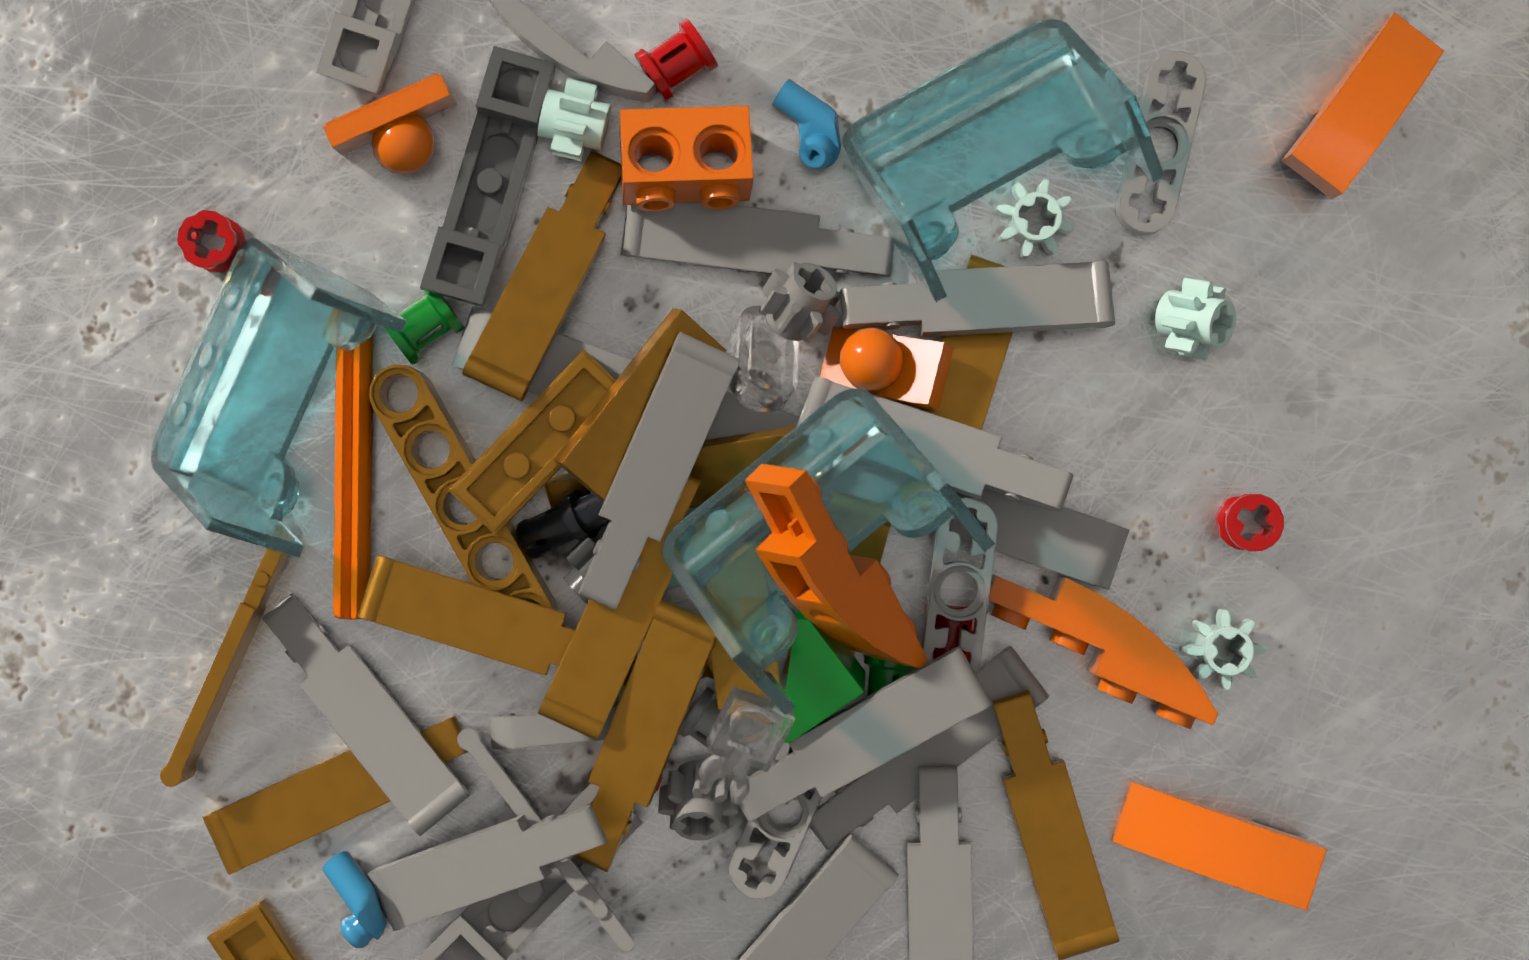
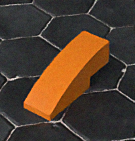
(1363, 107)
(1219, 845)

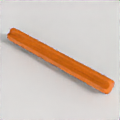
(352, 479)

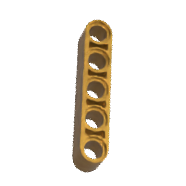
(469, 539)

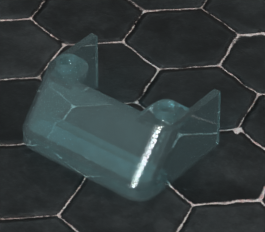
(987, 126)
(251, 386)
(865, 478)

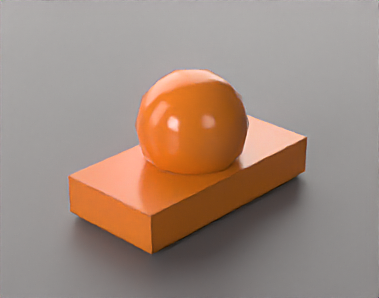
(395, 125)
(888, 365)

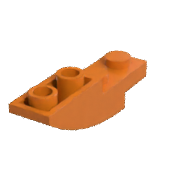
(811, 564)
(1126, 651)

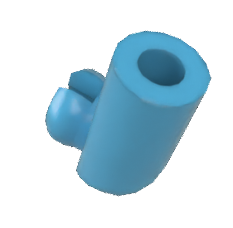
(816, 122)
(360, 897)

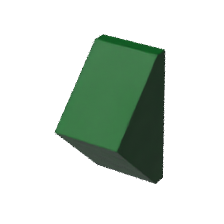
(819, 677)

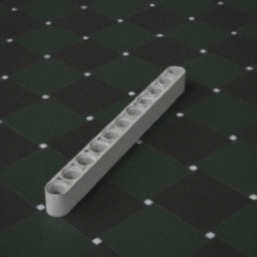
(1053, 540)

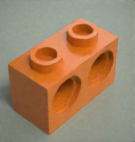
(684, 139)

